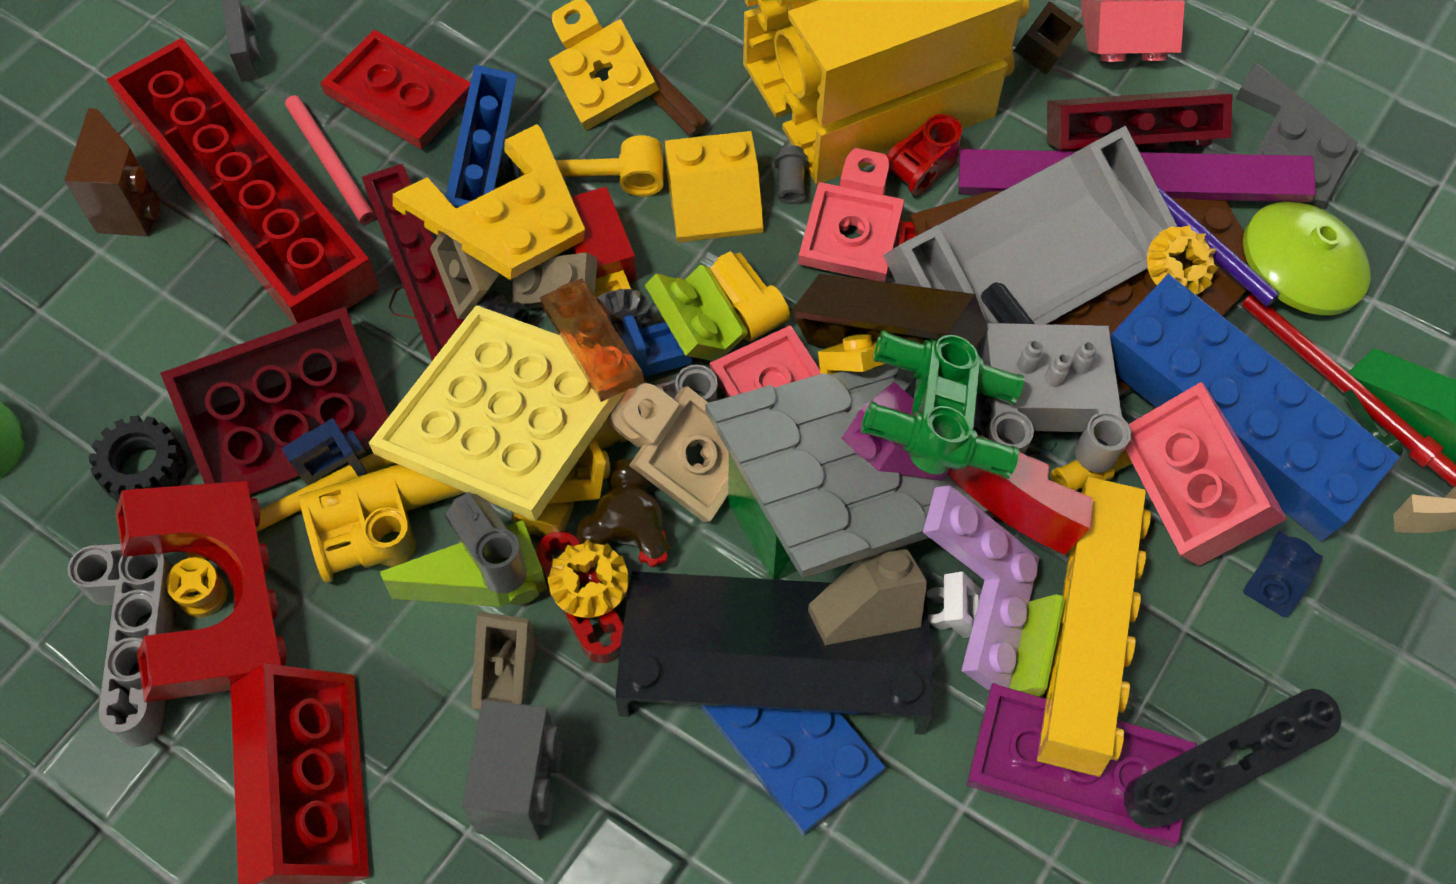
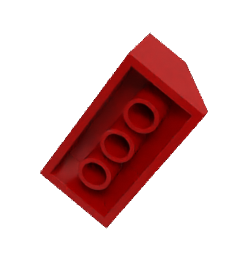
(297, 777)

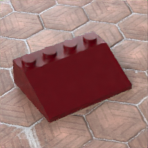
(269, 392)

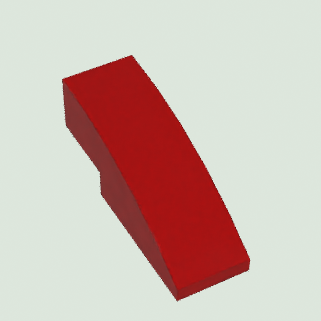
(1030, 502)

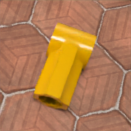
(756, 305)

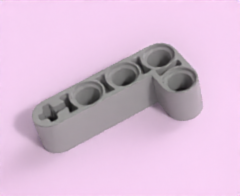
(131, 600)

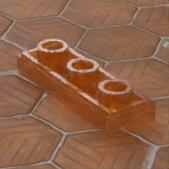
(592, 340)

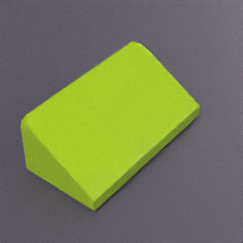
(1037, 645)

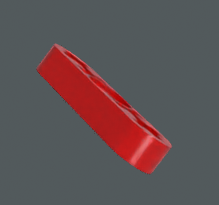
(583, 632)

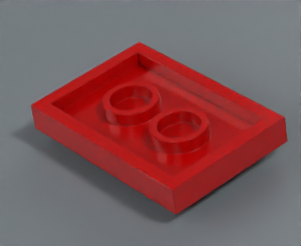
(397, 89)

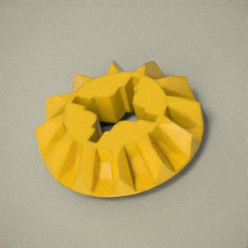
(1174, 242)
(594, 598)

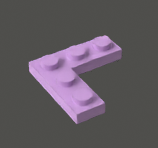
(1007, 586)

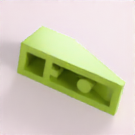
(454, 578)

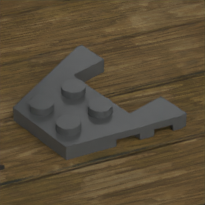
(1297, 131)

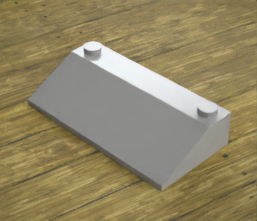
(1049, 236)

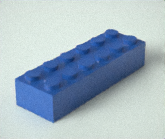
(1301, 442)

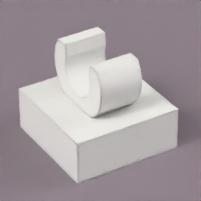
(960, 603)

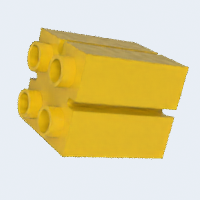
(876, 68)

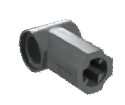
(487, 541)

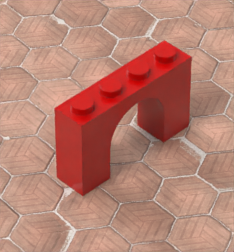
(219, 525)

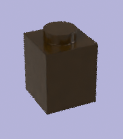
(1048, 37)

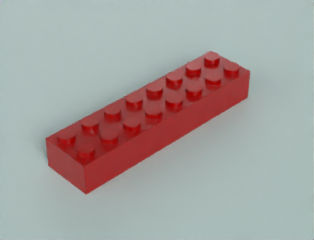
(243, 184)

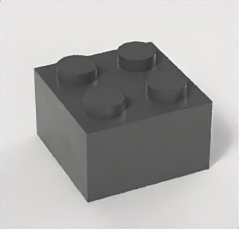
(512, 770)

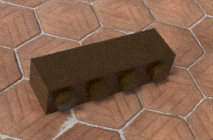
(853, 306)

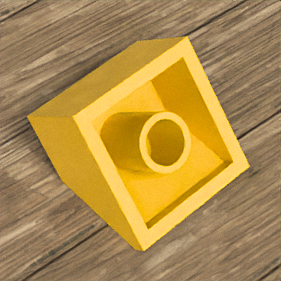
(714, 186)

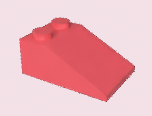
(1201, 476)

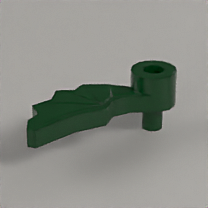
(1368, 424)

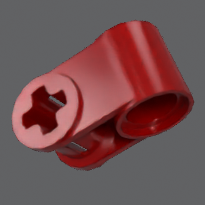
(926, 153)

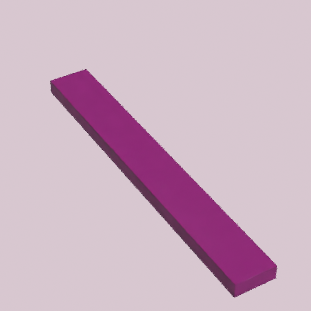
(1177, 174)

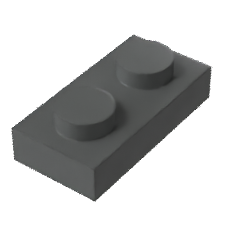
(242, 46)

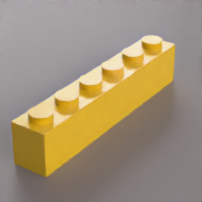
(1093, 633)

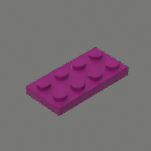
(1008, 767)

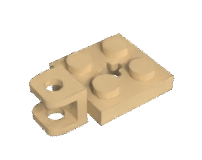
(664, 434)

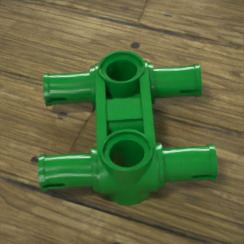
(943, 410)

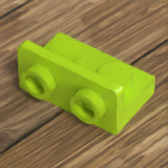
(698, 313)

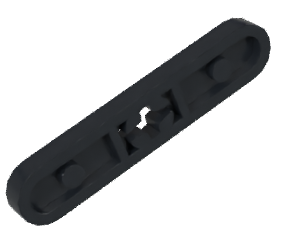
(1194, 776)

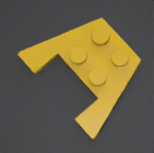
(513, 224)

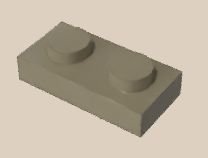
(552, 274)

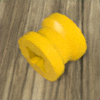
(192, 576)

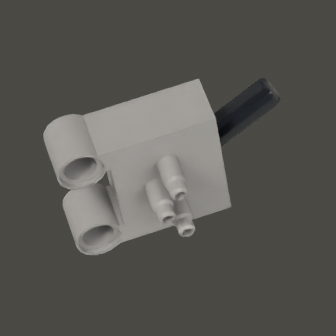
(1065, 386)

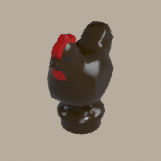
(628, 516)

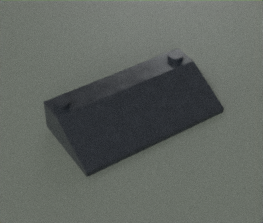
(760, 649)

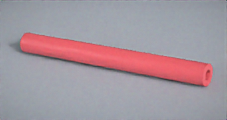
(330, 160)

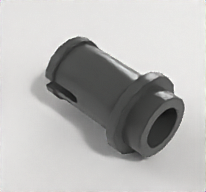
(791, 165)

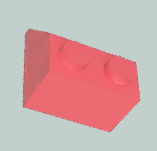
(1133, 27)

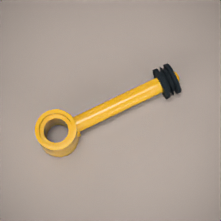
(638, 166)

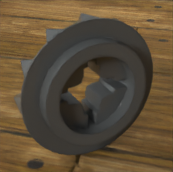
(625, 303)

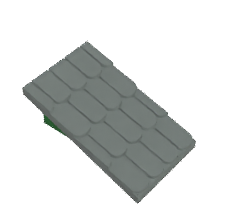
(803, 488)

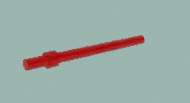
(1423, 450)

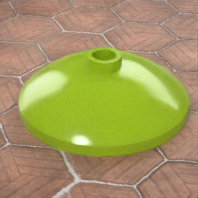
(1307, 257)

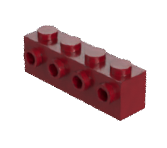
(1150, 119)

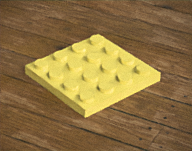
(497, 414)

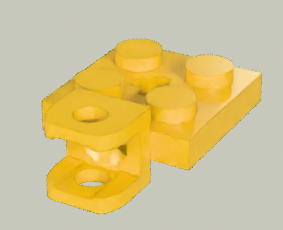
(590, 50)

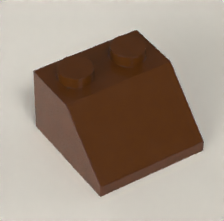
(110, 181)

